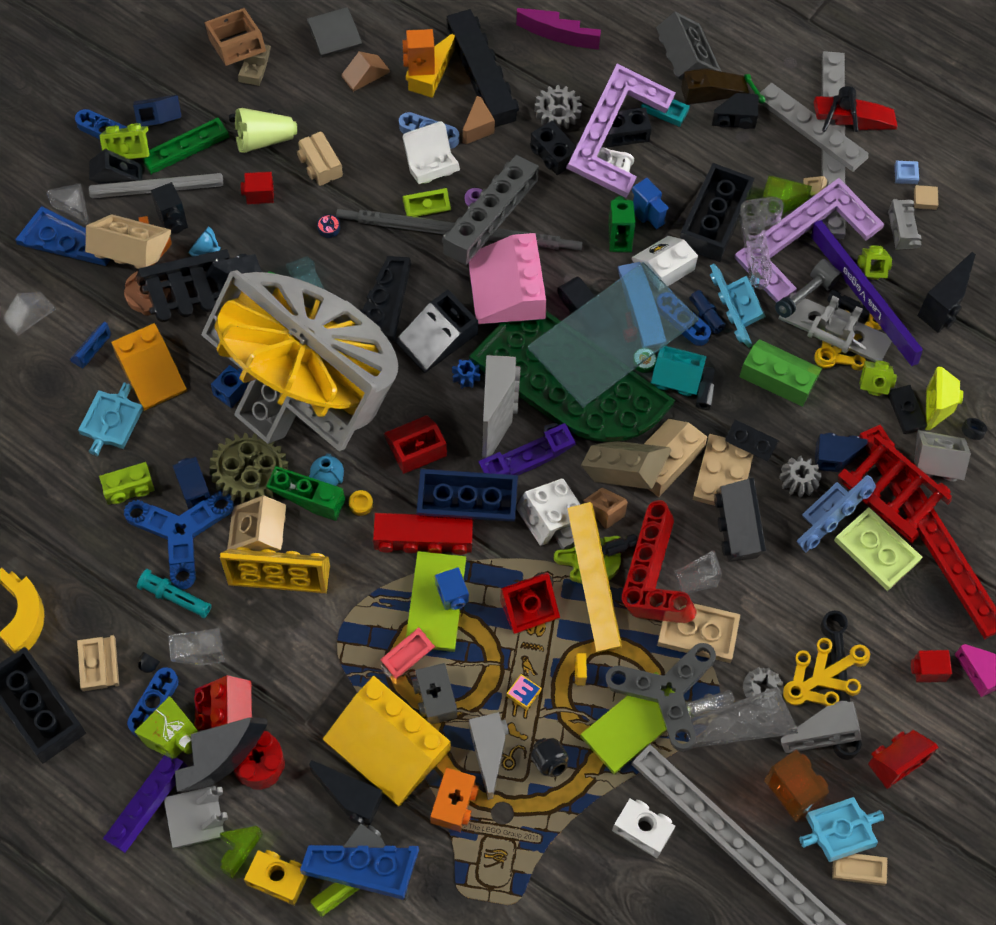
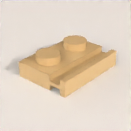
(98, 663)

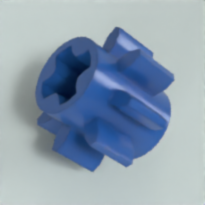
(460, 375)

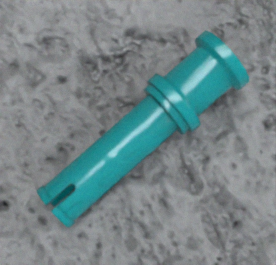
(164, 586)

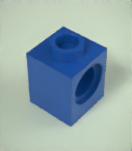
(226, 394)
(452, 589)

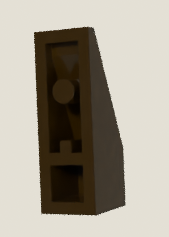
(711, 85)

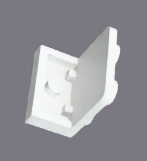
(429, 153)

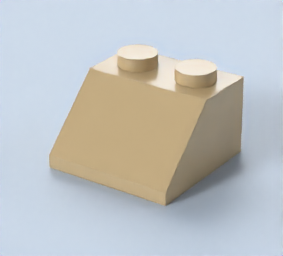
(257, 525)

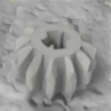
(805, 484)

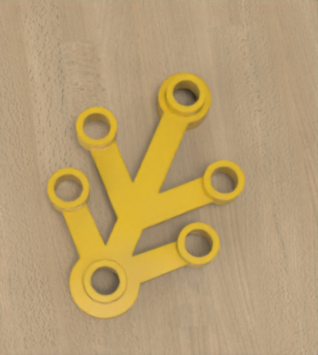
(834, 355)
(823, 677)

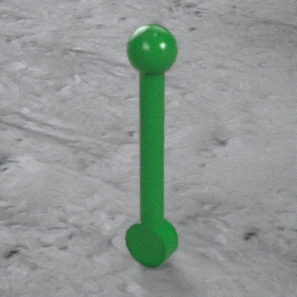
(761, 99)

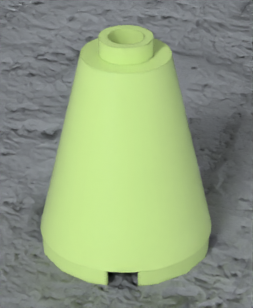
(262, 129)

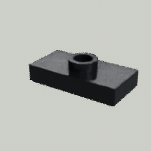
(907, 409)

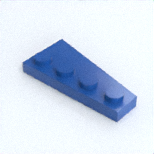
(58, 236)
(366, 868)

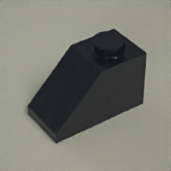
(113, 168)

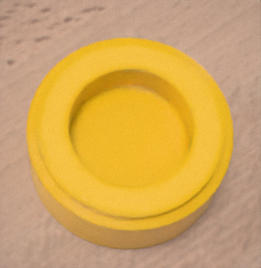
(360, 503)

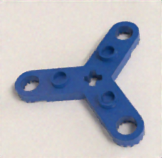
(180, 546)

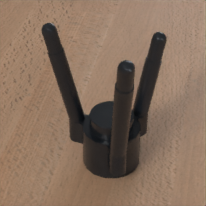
(847, 101)

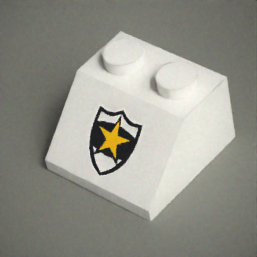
(669, 259)

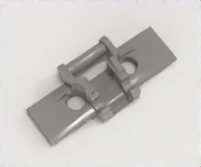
(841, 324)

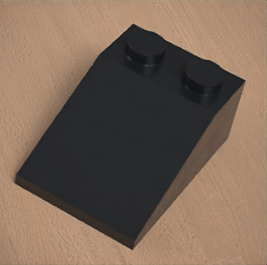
(945, 298)

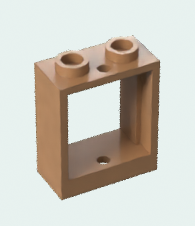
(240, 46)

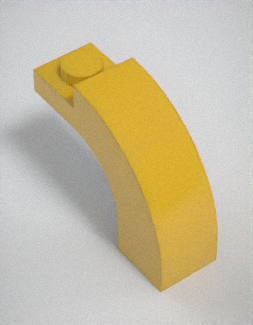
(29, 618)

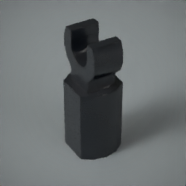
(705, 390)

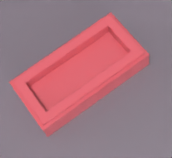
(407, 653)

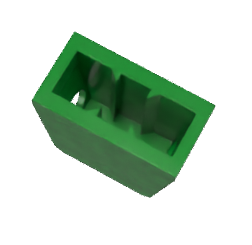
(621, 214)

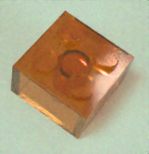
(797, 785)

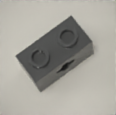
(435, 679)

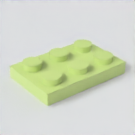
(878, 549)

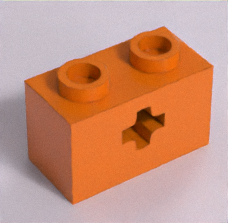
(420, 52)
(454, 784)

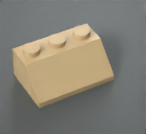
(126, 240)
(685, 445)

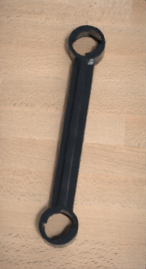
(836, 654)

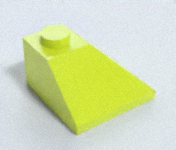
(942, 397)

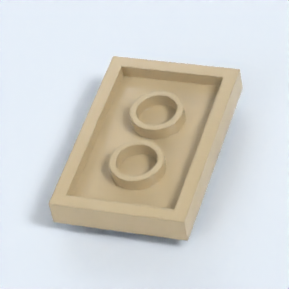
(720, 466)
(709, 626)

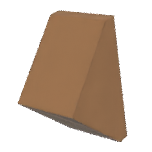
(364, 70)
(479, 122)
(607, 507)

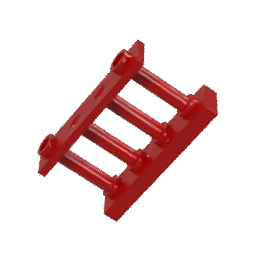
(889, 511)

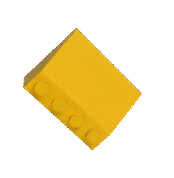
(276, 570)
(387, 741)

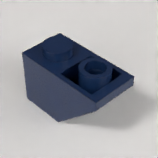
(157, 110)
(837, 452)
(191, 481)

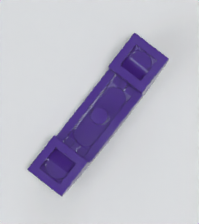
(530, 455)

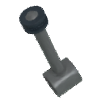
(823, 275)

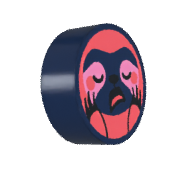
(328, 226)

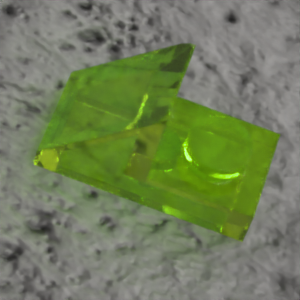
(243, 842)

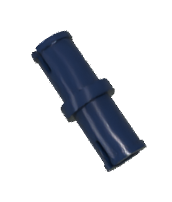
(707, 312)

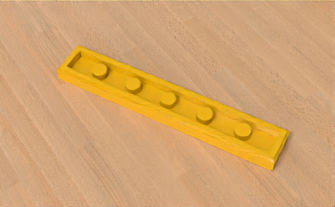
(594, 577)

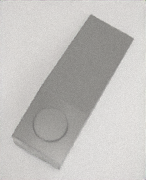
(828, 727)
(489, 740)

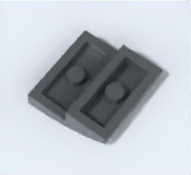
(334, 32)

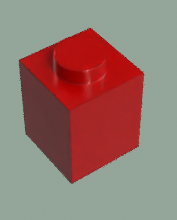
(258, 188)
(931, 666)

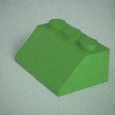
(780, 372)

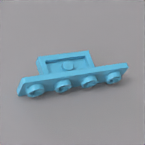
(741, 302)

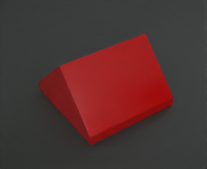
(529, 603)

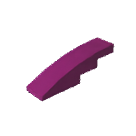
(560, 30)

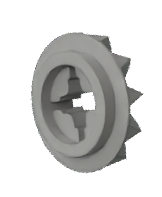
(757, 676)

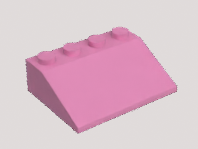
(508, 281)

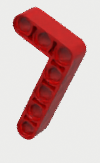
(650, 570)

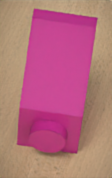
(979, 667)

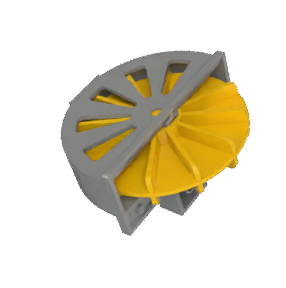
(301, 355)

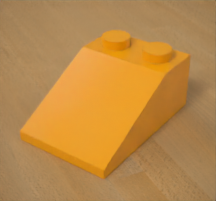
(149, 366)

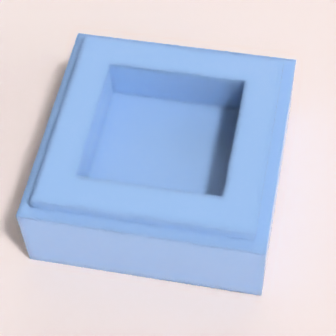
(906, 172)

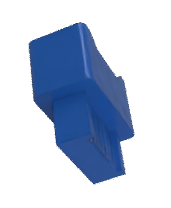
(648, 203)

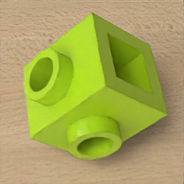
(880, 267)
(877, 377)

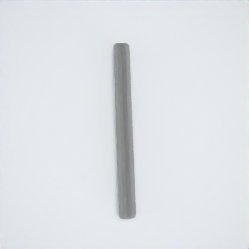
(146, 186)

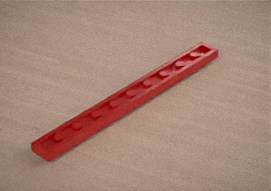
(940, 545)

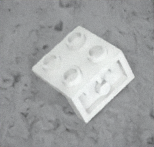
(546, 509)

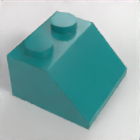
(678, 370)

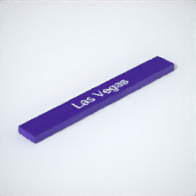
(867, 293)

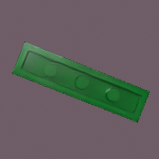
(185, 145)

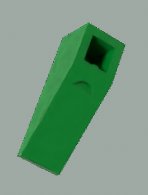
(307, 492)

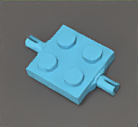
(110, 419)
(841, 829)

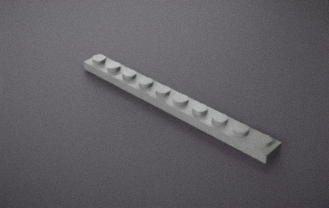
(832, 80)
(733, 839)

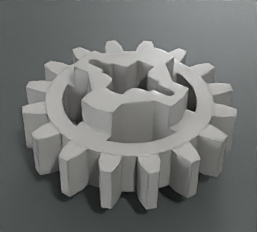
(558, 107)

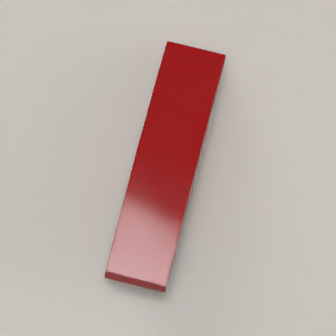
(869, 115)

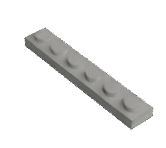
(807, 124)

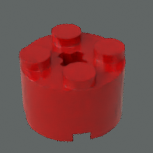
(266, 772)

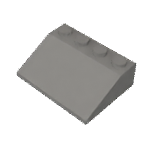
(499, 400)

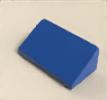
(91, 345)

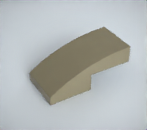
(254, 68)

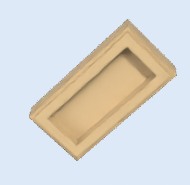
(861, 869)

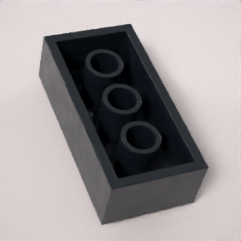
(716, 211)
(36, 706)

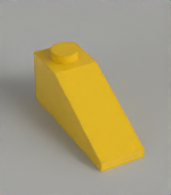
(428, 84)

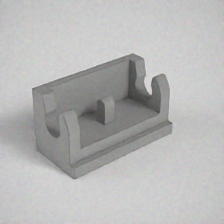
(904, 225)

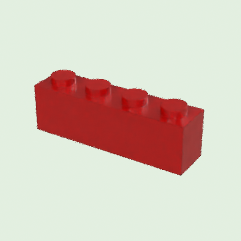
(422, 533)

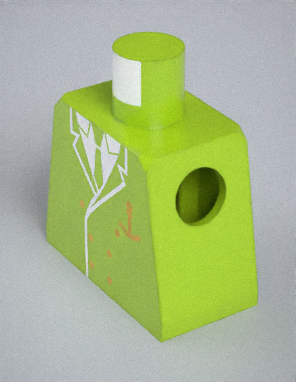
(167, 730)

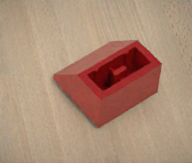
(416, 444)
(222, 702)

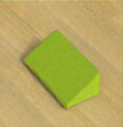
(426, 202)
(332, 897)

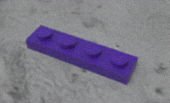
(144, 804)

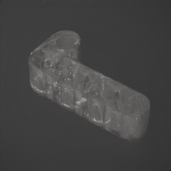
(753, 244)

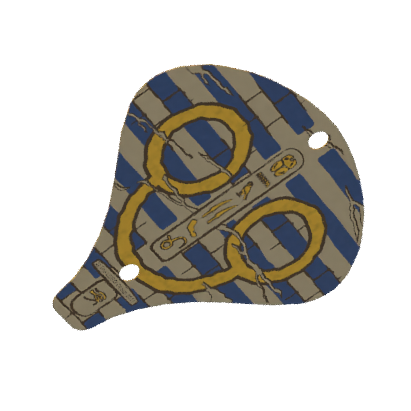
(488, 658)

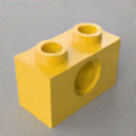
(287, 888)

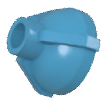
(205, 244)
(332, 474)

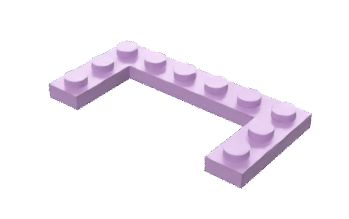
(585, 159)
(834, 197)

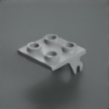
(195, 816)

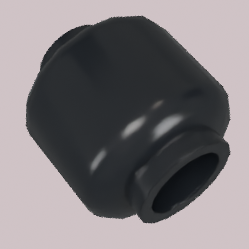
(549, 757)

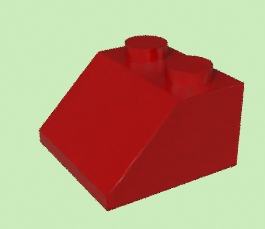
(901, 757)

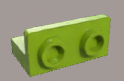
(127, 142)
(127, 483)

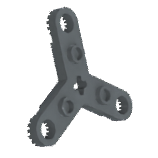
(672, 707)

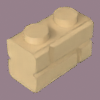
(320, 159)

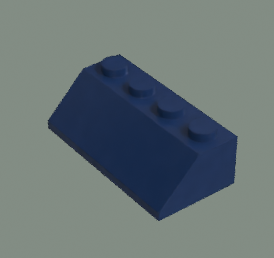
(467, 495)

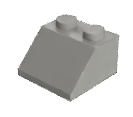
(942, 455)

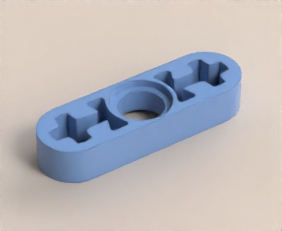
(423, 121)

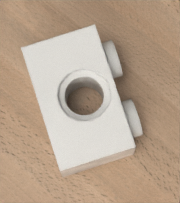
(649, 841)

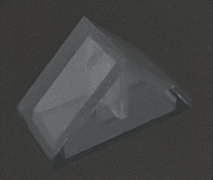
(70, 201)
(27, 311)
(699, 574)

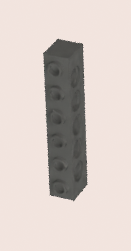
(490, 209)

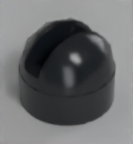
(147, 663)

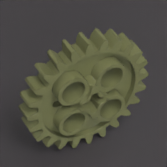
(232, 456)

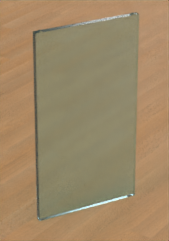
(612, 334)

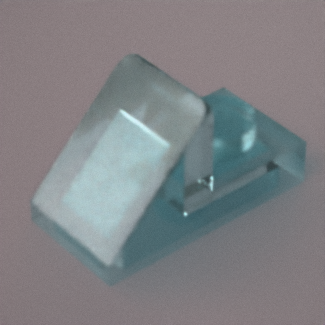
(304, 270)

